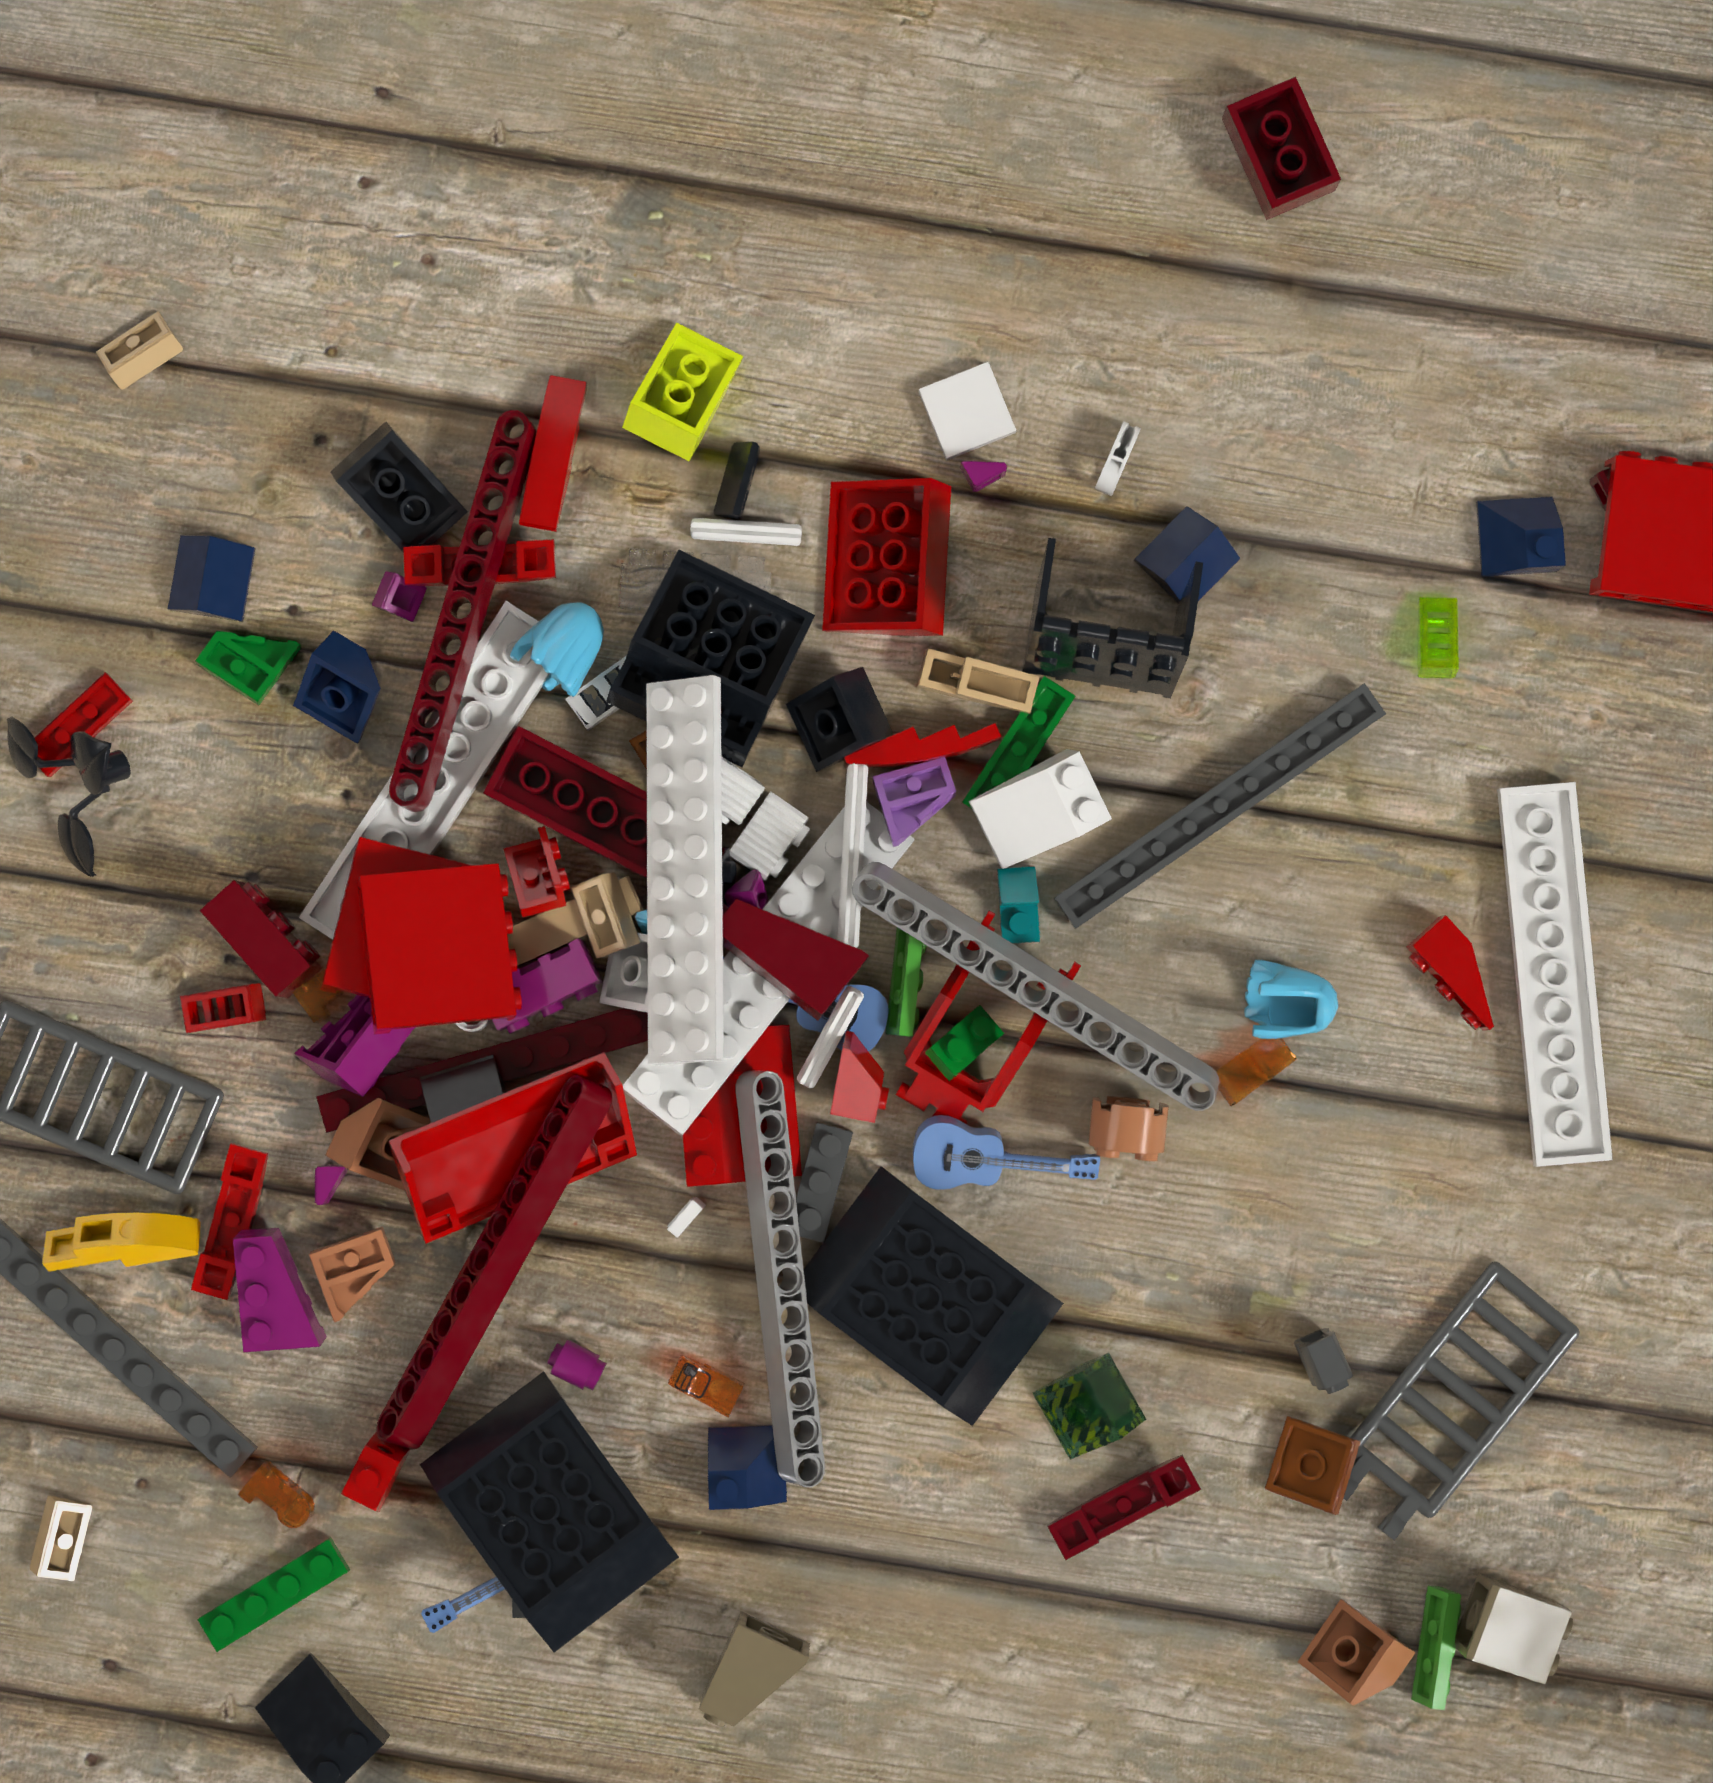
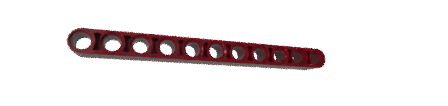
(469, 628)
(494, 1262)

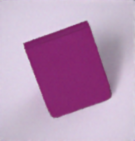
(982, 473)
(397, 597)
(749, 890)
(327, 1181)

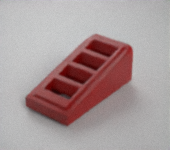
(247, 1006)

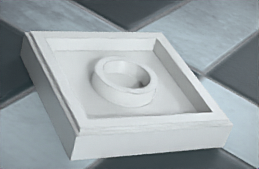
(967, 411)

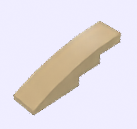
(558, 927)

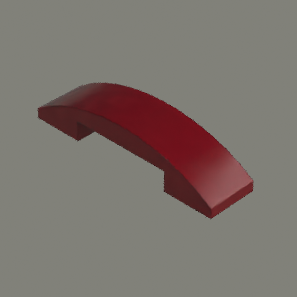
(1123, 1505)

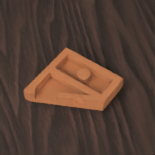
(351, 1268)

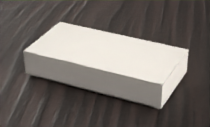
(685, 1216)

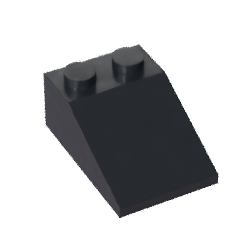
(398, 490)
(321, 1723)

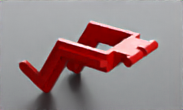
(954, 1096)

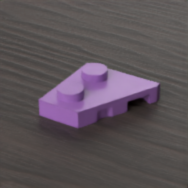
(913, 796)

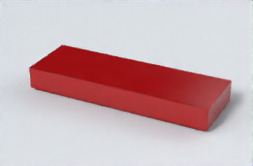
(87, 713)

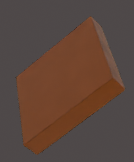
(1312, 1465)

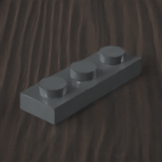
(821, 1180)

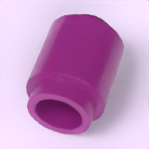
(576, 1365)

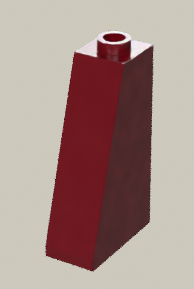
(791, 957)

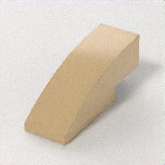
(977, 681)

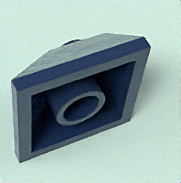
(1520, 536)
(339, 686)
(743, 1468)

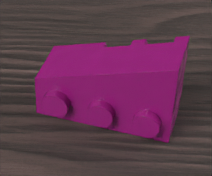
(551, 982)
(350, 1051)
(271, 1296)

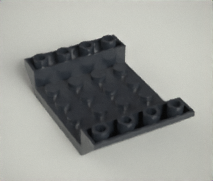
(926, 1296)
(548, 1512)

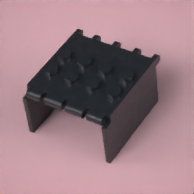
(1109, 655)

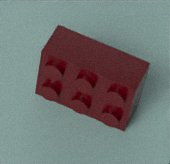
(1281, 148)
(262, 937)

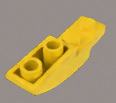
(124, 1237)

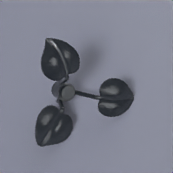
(98, 770)

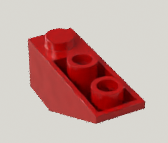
(1452, 962)

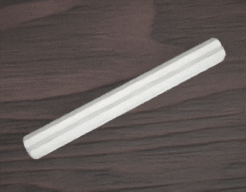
(852, 852)

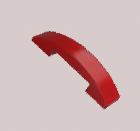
(520, 563)
(234, 1212)

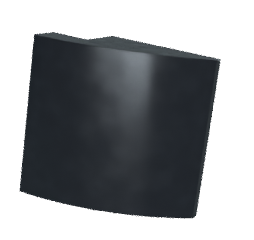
(745, 641)

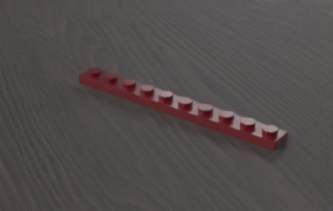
(513, 1059)

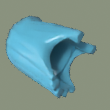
(564, 645)
(1288, 1001)

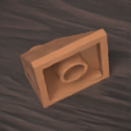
(364, 1138)
(1355, 1655)

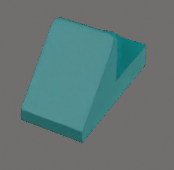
(1018, 904)

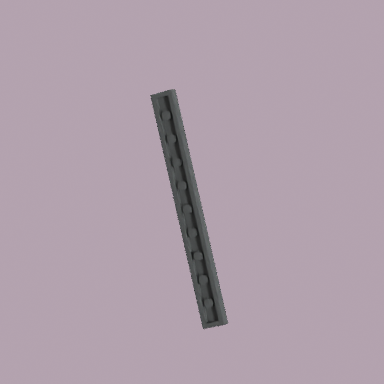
(1219, 806)
(123, 1354)

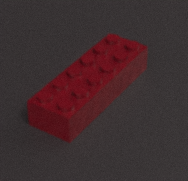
(573, 799)

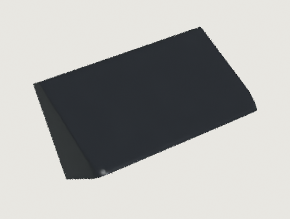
(737, 480)

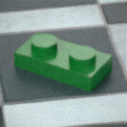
(964, 1042)

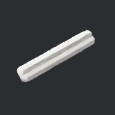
(746, 531)
(830, 1037)

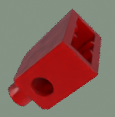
(375, 1473)

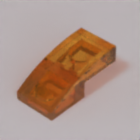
(1253, 1068)

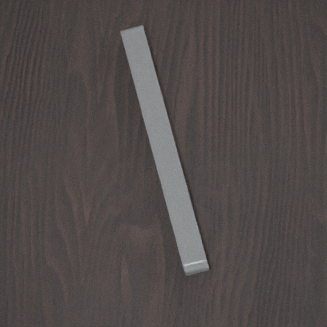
(1044, 1003)
(792, 1292)

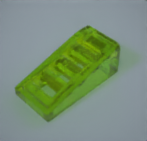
(1437, 668)

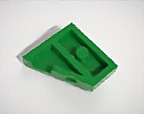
(247, 663)

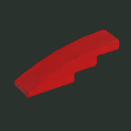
(553, 453)
(907, 749)

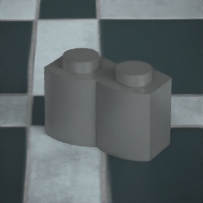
(1324, 1360)

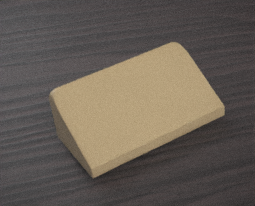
(139, 350)
(605, 914)
(60, 1538)

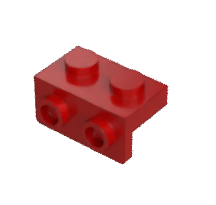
(536, 876)

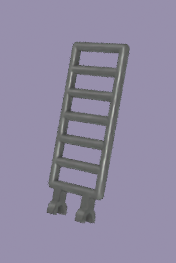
(109, 1054)
(1499, 1419)

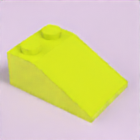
(682, 392)

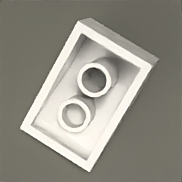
(1040, 808)

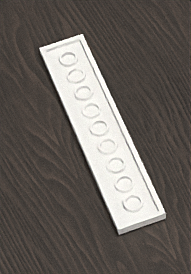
(489, 711)
(684, 871)
(1554, 974)
(750, 1002)

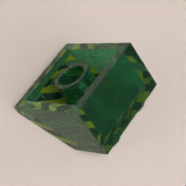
(1089, 1406)

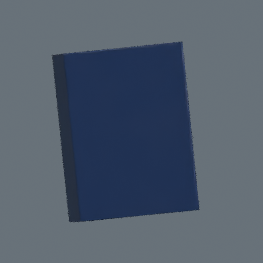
(1178, 547)
(211, 577)

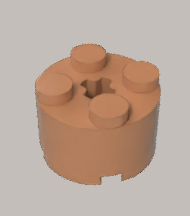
(1128, 1127)

